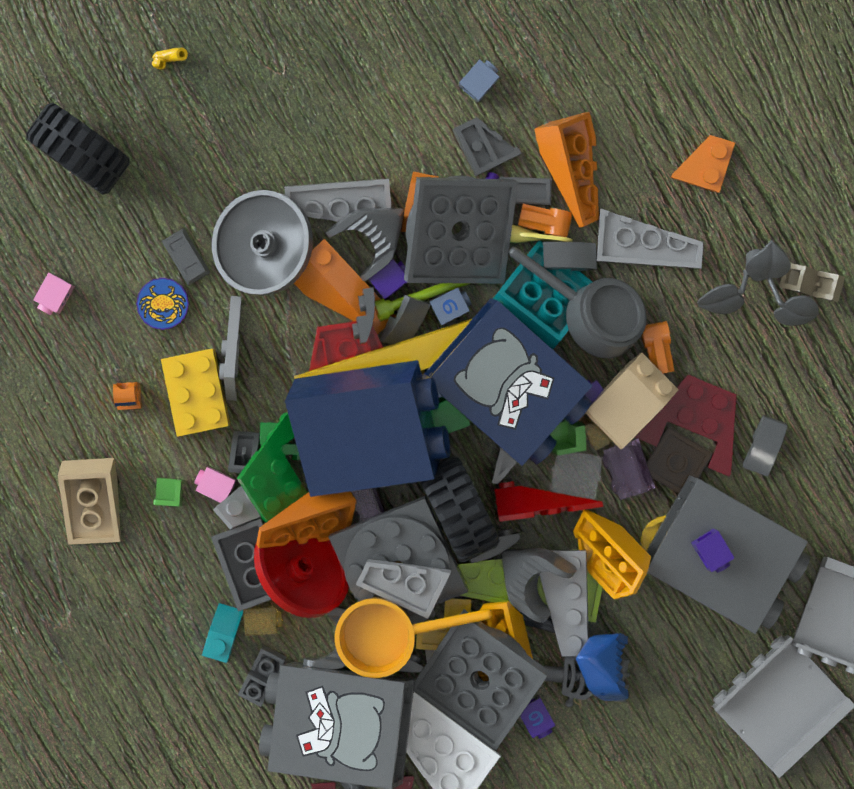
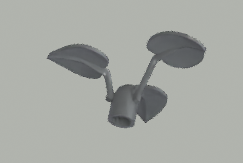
(761, 265)

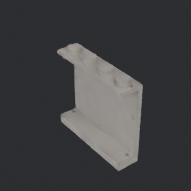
(829, 616)
(782, 705)

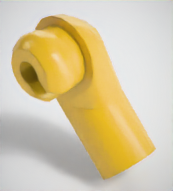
(169, 55)

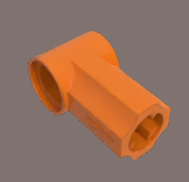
(551, 222)
(656, 341)

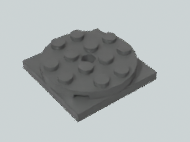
(480, 247)
(402, 535)
(481, 706)

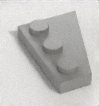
(237, 509)
(404, 584)

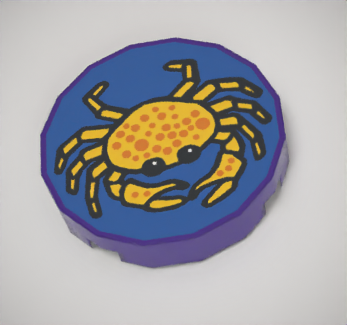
(162, 303)

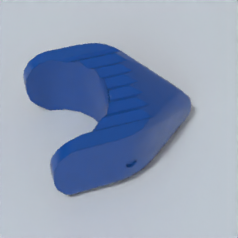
(601, 666)

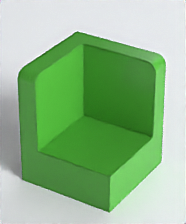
(569, 438)
(169, 492)

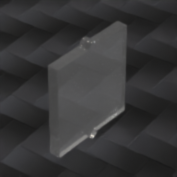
(576, 474)

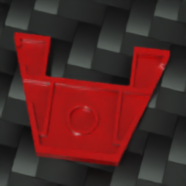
(337, 343)

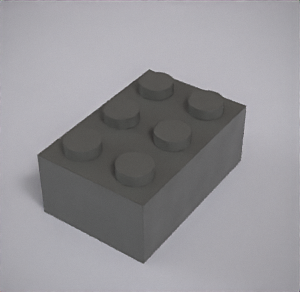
(236, 555)

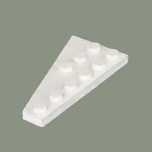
(445, 750)

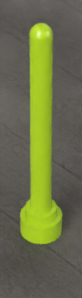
(386, 307)

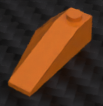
(569, 157)
(335, 284)
(308, 519)

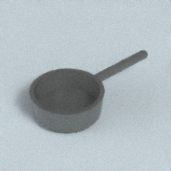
(601, 316)

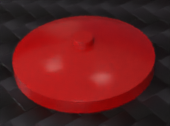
(302, 577)

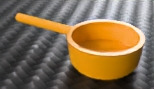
(378, 636)

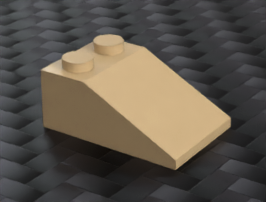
(631, 400)
(90, 500)

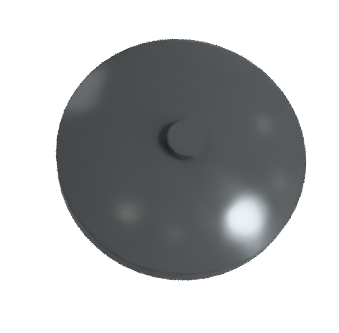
(262, 242)

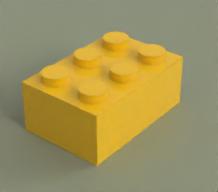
(195, 392)

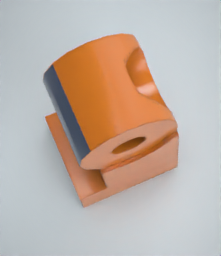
(127, 395)

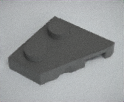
(483, 147)

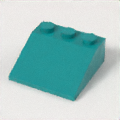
(537, 302)

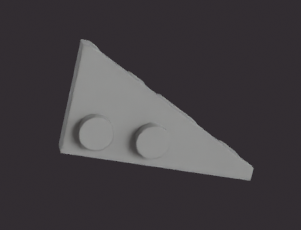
(230, 350)

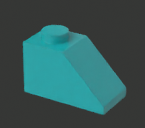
(222, 633)

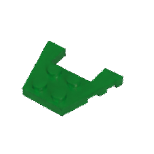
(269, 476)

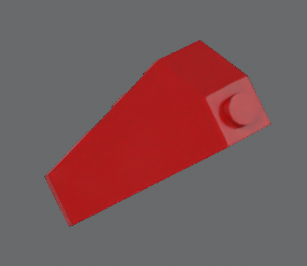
(526, 502)

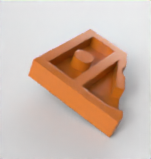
(707, 164)

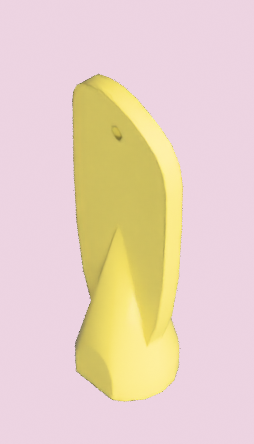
(521, 234)

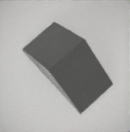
(242, 449)

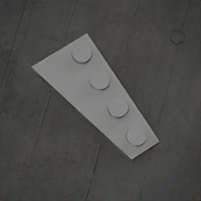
(338, 199)
(644, 244)
(569, 603)

